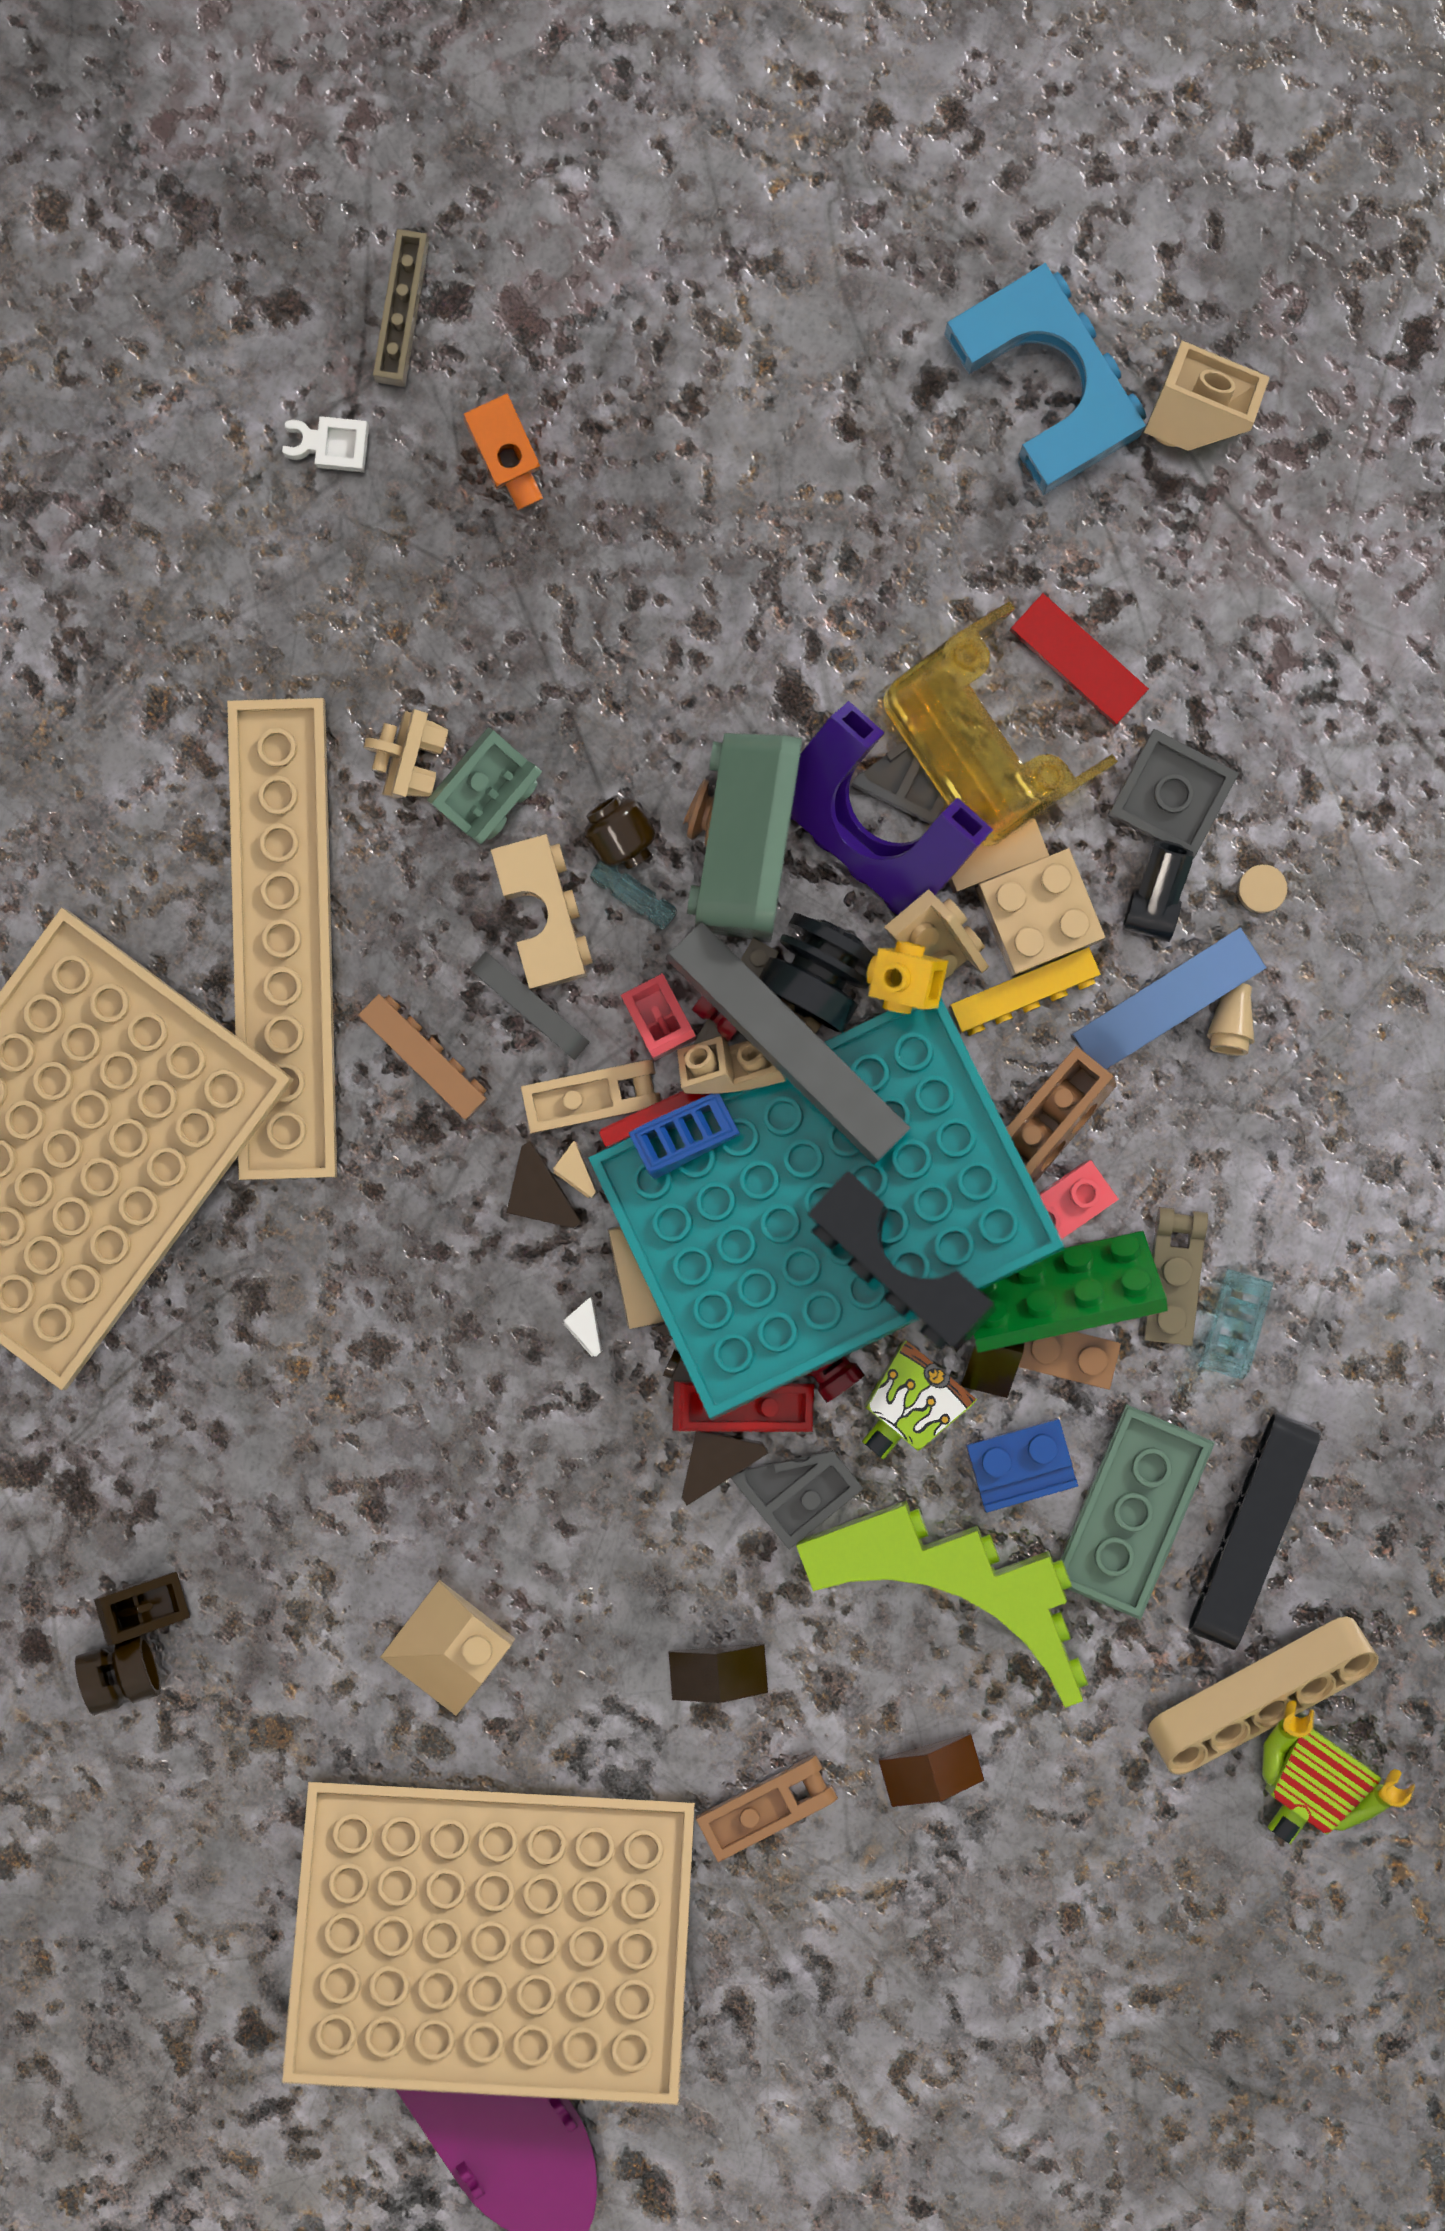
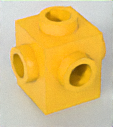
(906, 978)

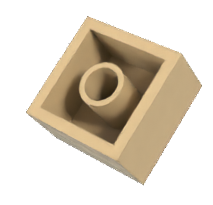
(1040, 912)

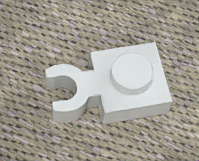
(336, 443)

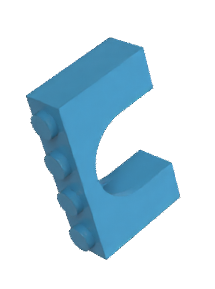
(1039, 312)

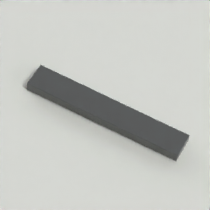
(787, 1043)

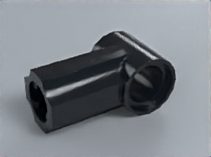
(1157, 902)

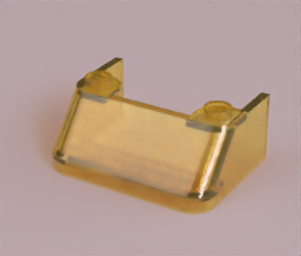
(963, 744)

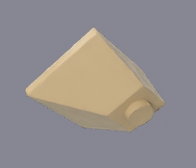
(1205, 400)
(448, 1648)

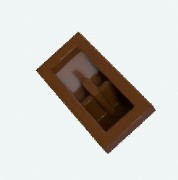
(931, 1771)

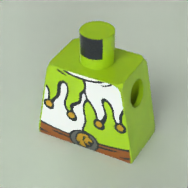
(913, 1402)

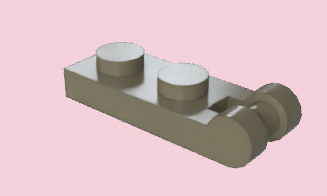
(1179, 1275)

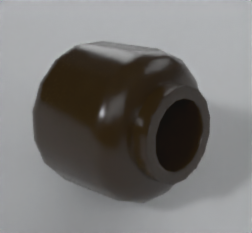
(619, 832)

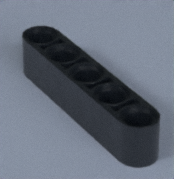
(1254, 1531)

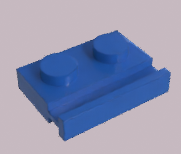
(1021, 1465)

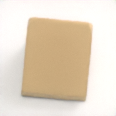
(575, 1172)

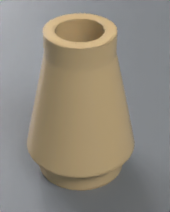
(1233, 1023)

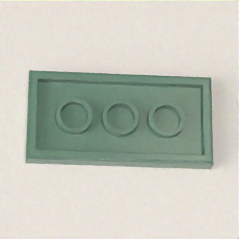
(1133, 1510)

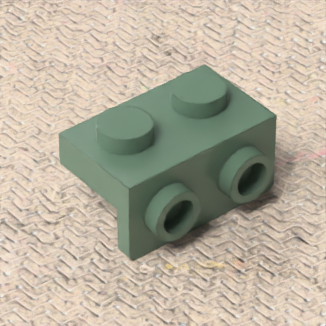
(485, 787)

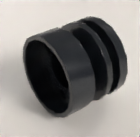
(819, 971)

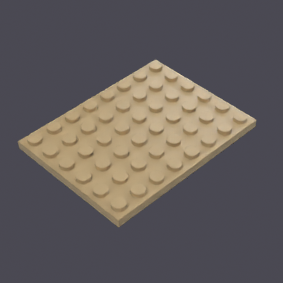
(110, 1136)
(490, 1943)

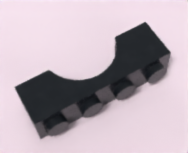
(946, 1304)

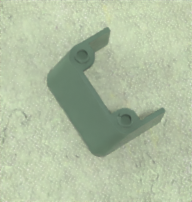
(746, 834)

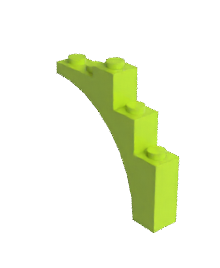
(1018, 1595)

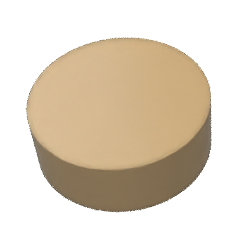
(1262, 889)

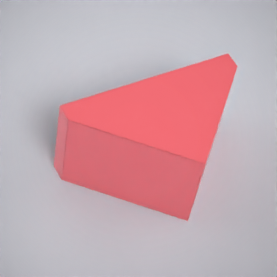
(658, 1017)

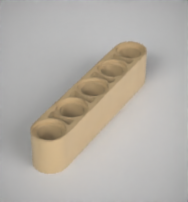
(1258, 1694)

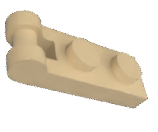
(588, 1096)

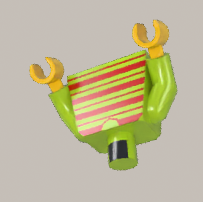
(1321, 1781)

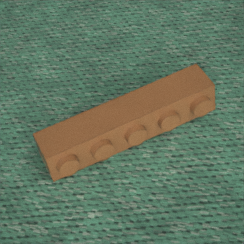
(424, 1056)

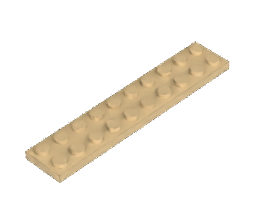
(284, 927)

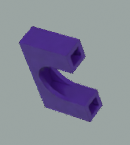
(824, 810)

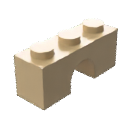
(533, 870)

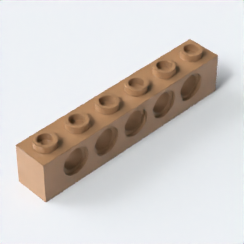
(1059, 1110)

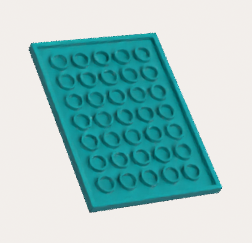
(732, 1235)

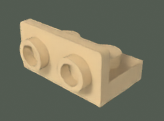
(940, 931)

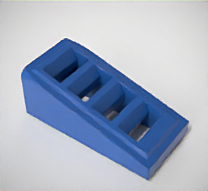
(660, 1126)

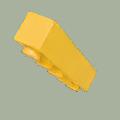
(1025, 992)

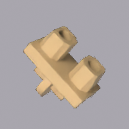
(413, 735)

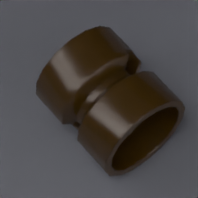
(134, 1671)

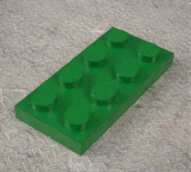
(1074, 1292)

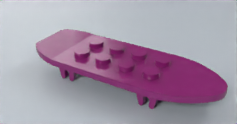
(513, 2156)

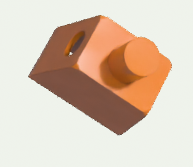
(498, 428)

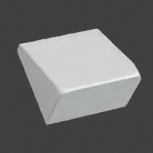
(584, 1327)

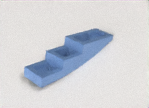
(1170, 999)

